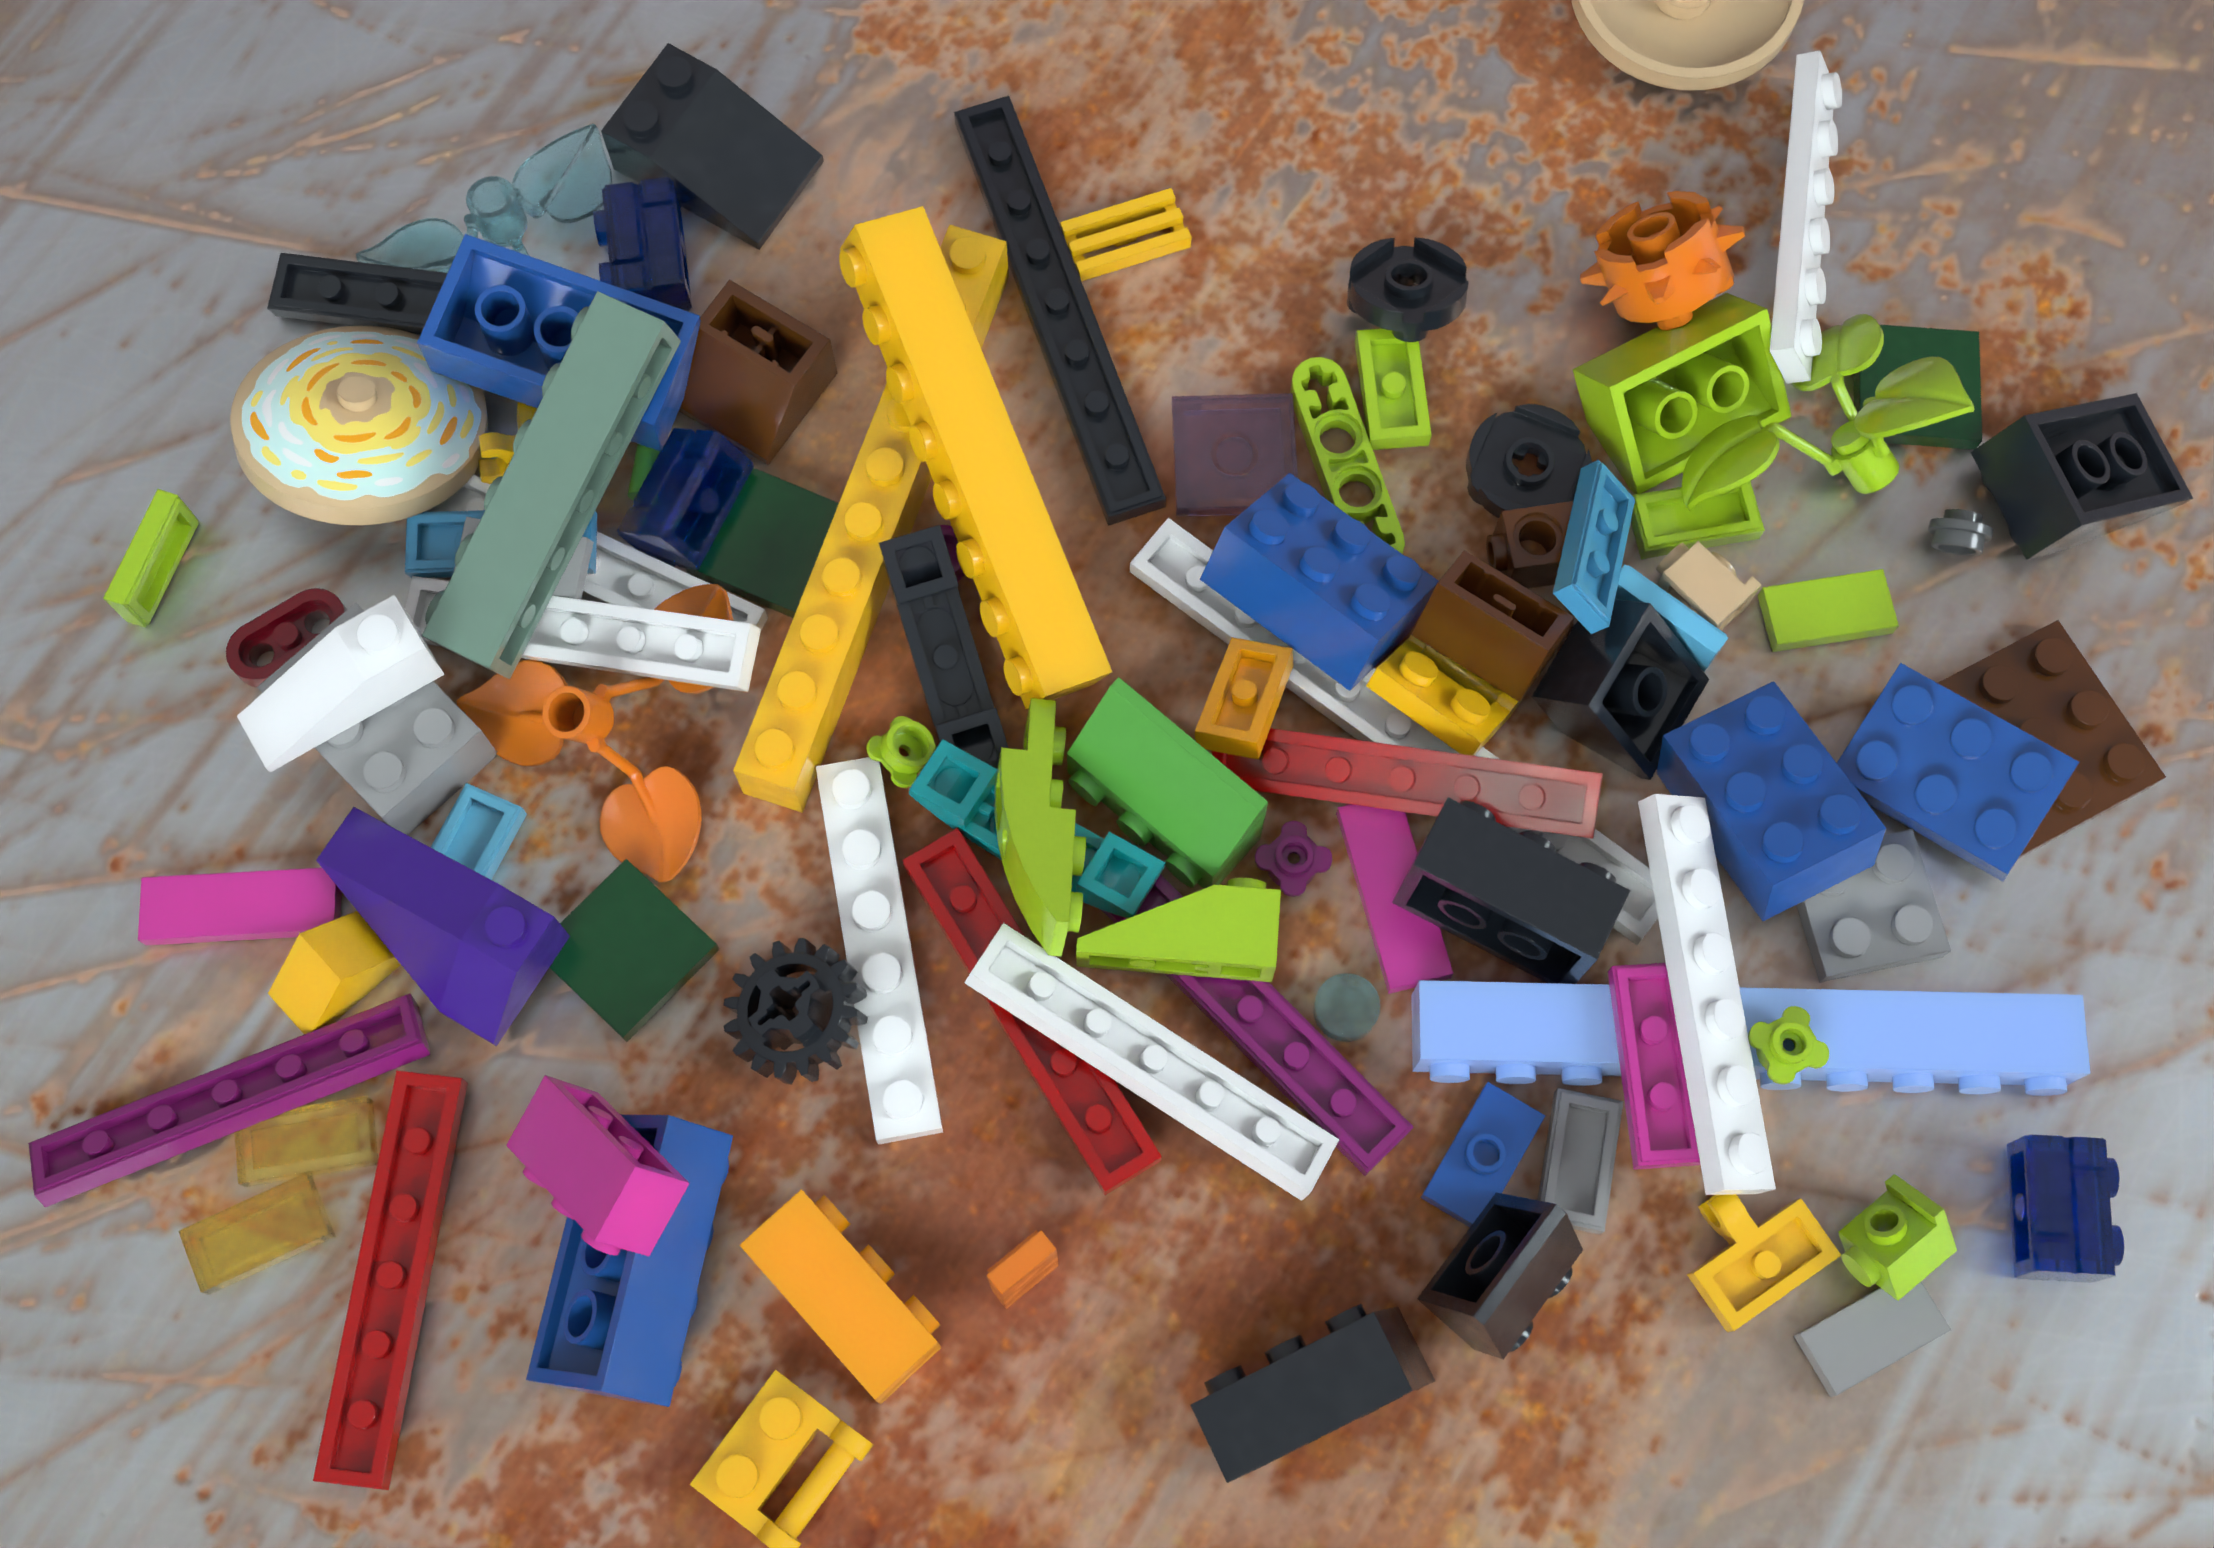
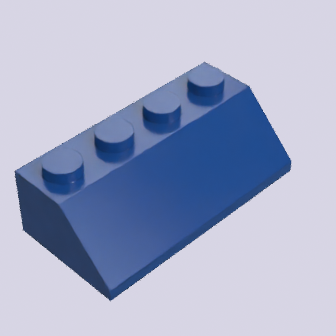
(512, 317)
(625, 1317)

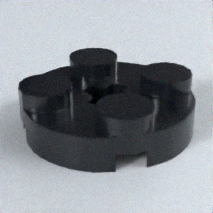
(1384, 289)
(1530, 430)

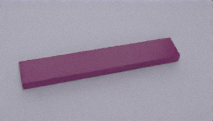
(1293, 1056)
(227, 1100)

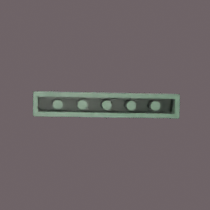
(551, 484)

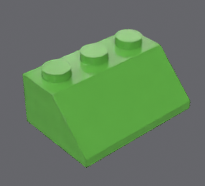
(1165, 788)

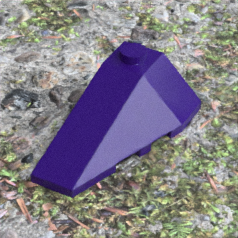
(449, 927)

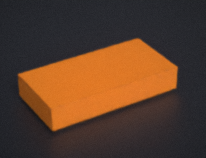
(1022, 1268)

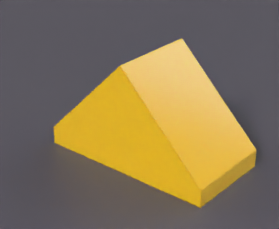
(331, 971)

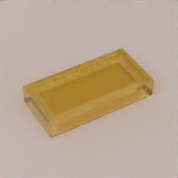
(308, 1141)
(256, 1234)

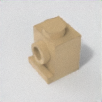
(1705, 583)

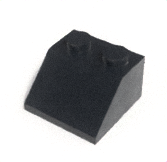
(1622, 687)
(1503, 1273)

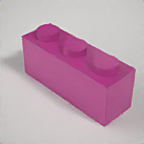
(596, 1168)

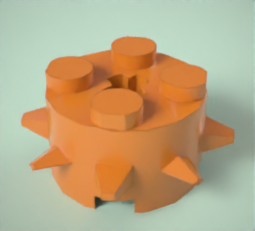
(1663, 259)

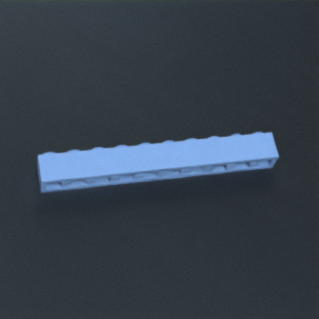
(1869, 1035)

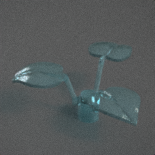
(557, 179)

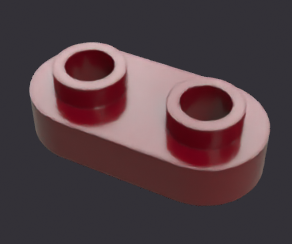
(280, 631)

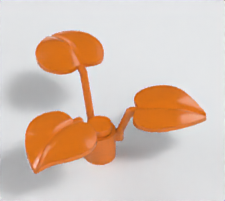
(532, 713)

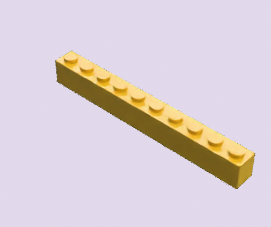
(849, 573)

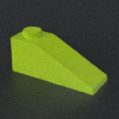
(1208, 933)

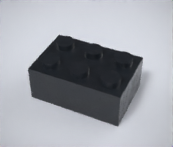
(1511, 894)

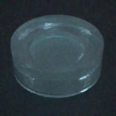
(1346, 1007)

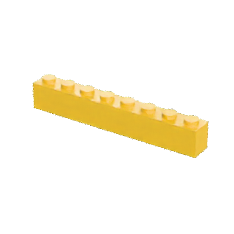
(972, 457)

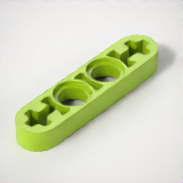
(1353, 465)

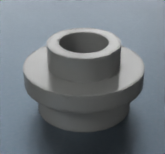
(1960, 532)

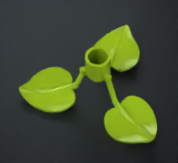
(1903, 401)

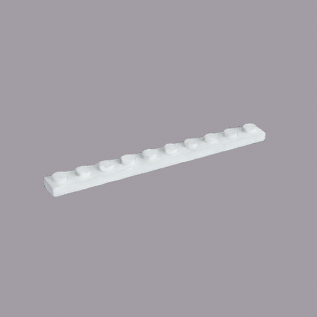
(1173, 568)

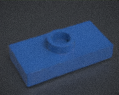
(1482, 1154)

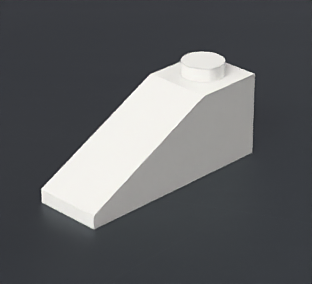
(340, 683)

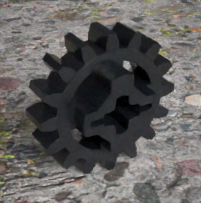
(823, 1005)

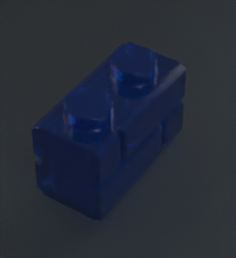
(644, 241)
(686, 497)
(2063, 1208)

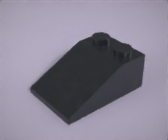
(716, 144)
(2079, 473)

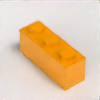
(843, 1294)

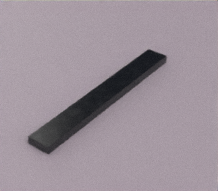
(1060, 312)

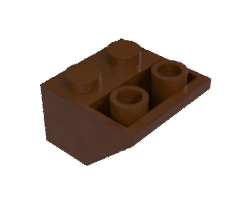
(755, 372)
(1492, 625)

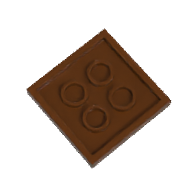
(2057, 697)

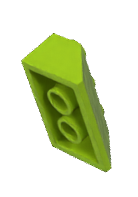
(1678, 385)

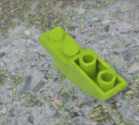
(1038, 834)

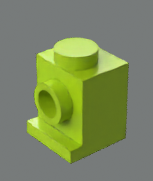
(1897, 1239)

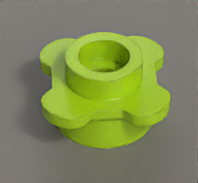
(911, 737)
(1785, 1064)

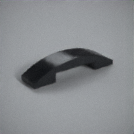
(942, 643)

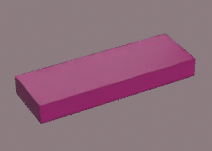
(1380, 857)
(235, 905)
(1652, 1068)

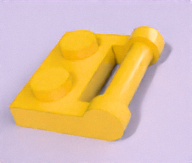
(1442, 696)
(762, 1452)

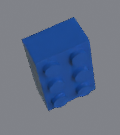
(1318, 580)
(1954, 771)
(1773, 798)

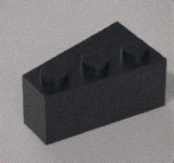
(1310, 1389)

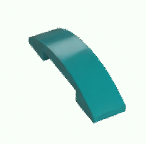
(962, 795)

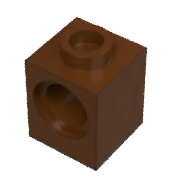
(1540, 524)

